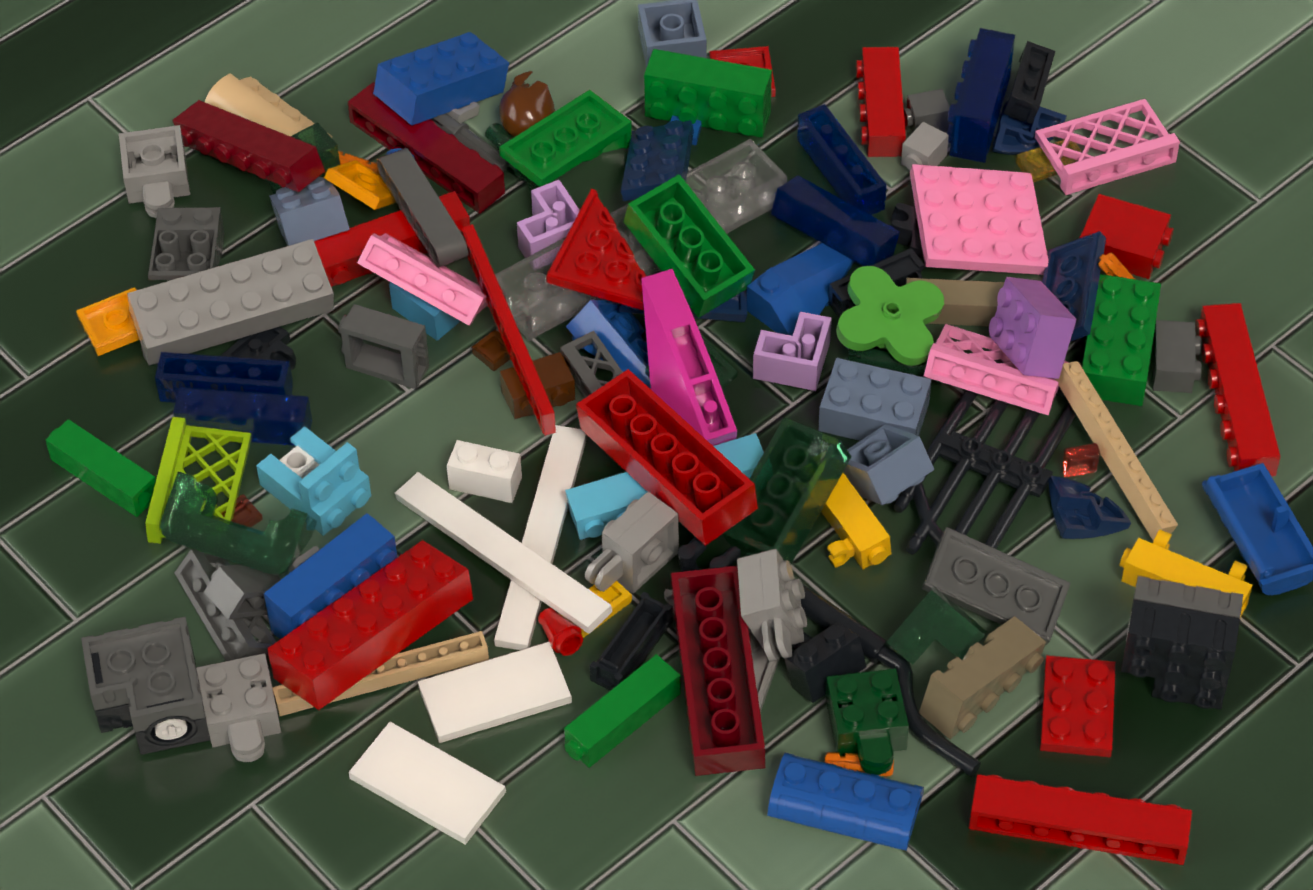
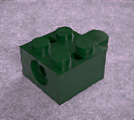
(868, 717)

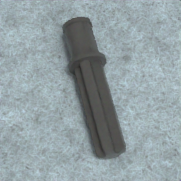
(470, 140)

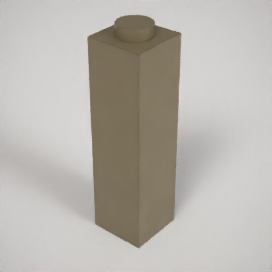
(966, 301)

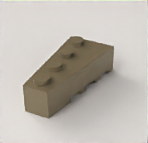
(981, 677)

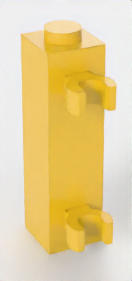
(856, 526)
(1159, 563)

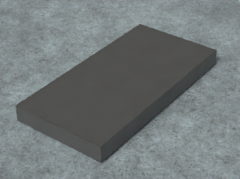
(995, 584)

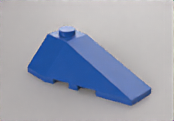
(796, 287)
(617, 331)

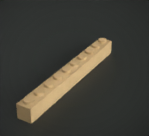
(1115, 450)
(401, 669)

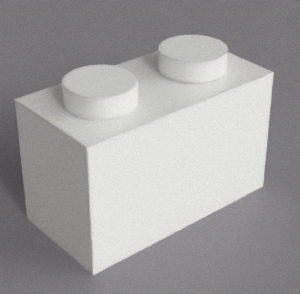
(484, 471)

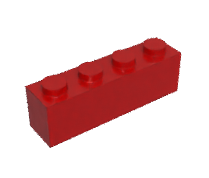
(883, 101)

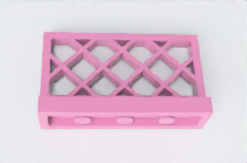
(1117, 161)
(423, 278)
(983, 375)

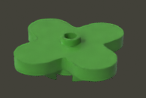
(890, 315)

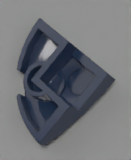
(1019, 136)
(1082, 512)

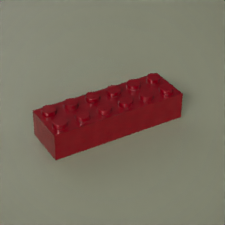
(717, 672)

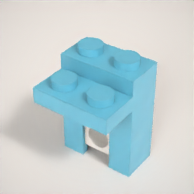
(317, 480)

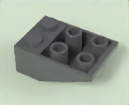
(186, 242)

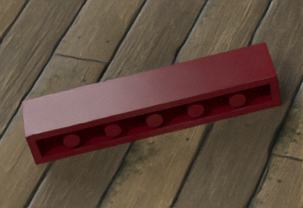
(249, 146)
(434, 150)

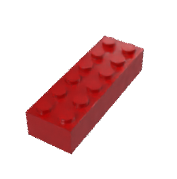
(667, 456)
(370, 624)

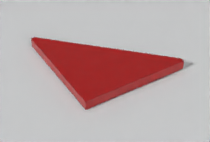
(598, 258)

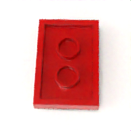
(1078, 706)

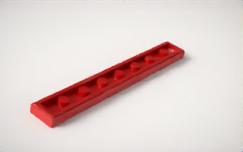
(509, 332)

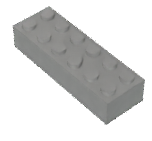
(231, 301)

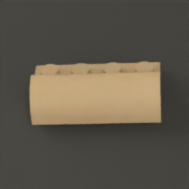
(256, 103)

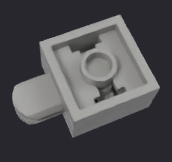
(154, 167)
(636, 545)
(771, 602)
(239, 705)

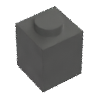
(928, 108)

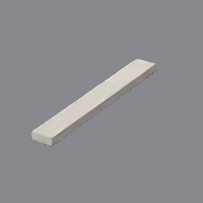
(542, 533)
(504, 553)

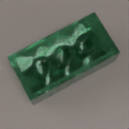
(790, 490)

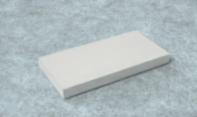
(494, 692)
(427, 782)

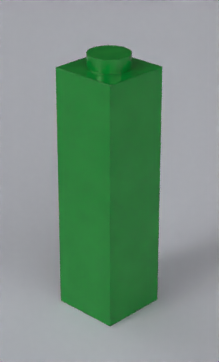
(101, 467)
(622, 711)

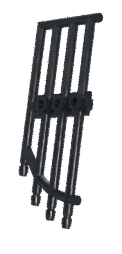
(996, 464)

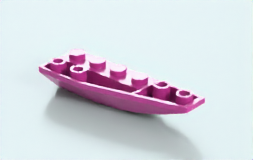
(680, 362)

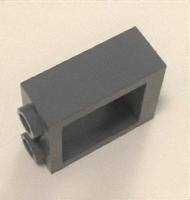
(388, 331)

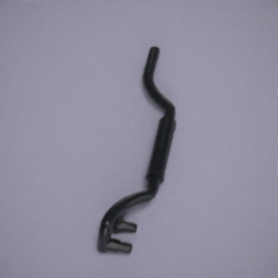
(873, 646)

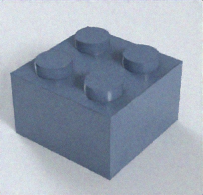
(672, 28)
(309, 213)
(887, 464)

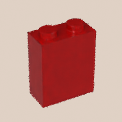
(1131, 233)

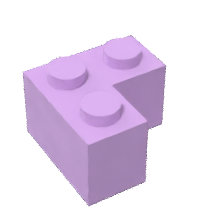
(551, 219)
(794, 358)

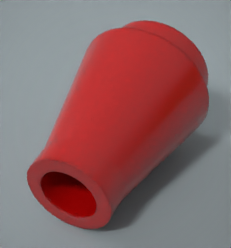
(561, 633)

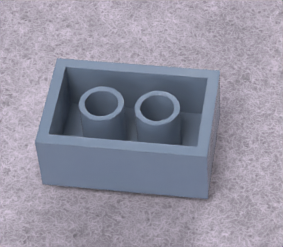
(867, 397)

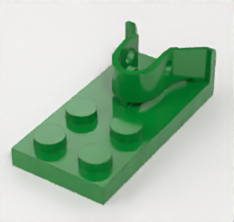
(567, 138)

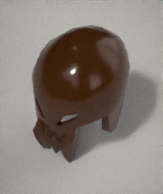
(524, 106)

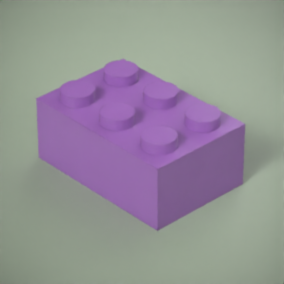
(1032, 327)

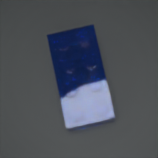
(980, 95)

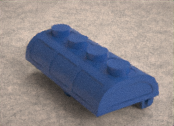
(1263, 528)
(845, 801)

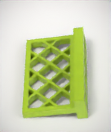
(176, 459)

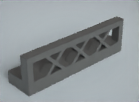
(579, 365)
(231, 636)

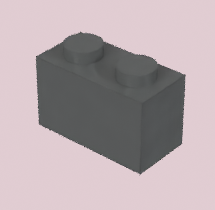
(1175, 356)
(240, 590)

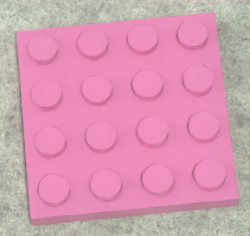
(978, 219)

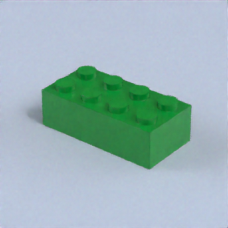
(708, 90)
(689, 240)
(1121, 338)

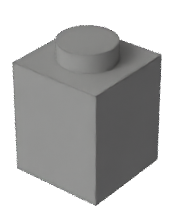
(924, 147)

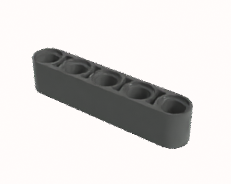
(422, 207)

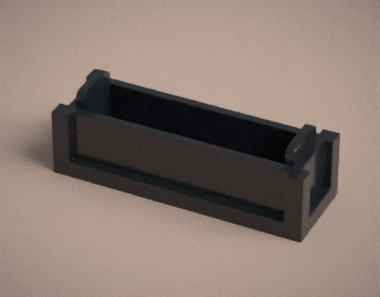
(1030, 82)
(898, 267)
(632, 642)

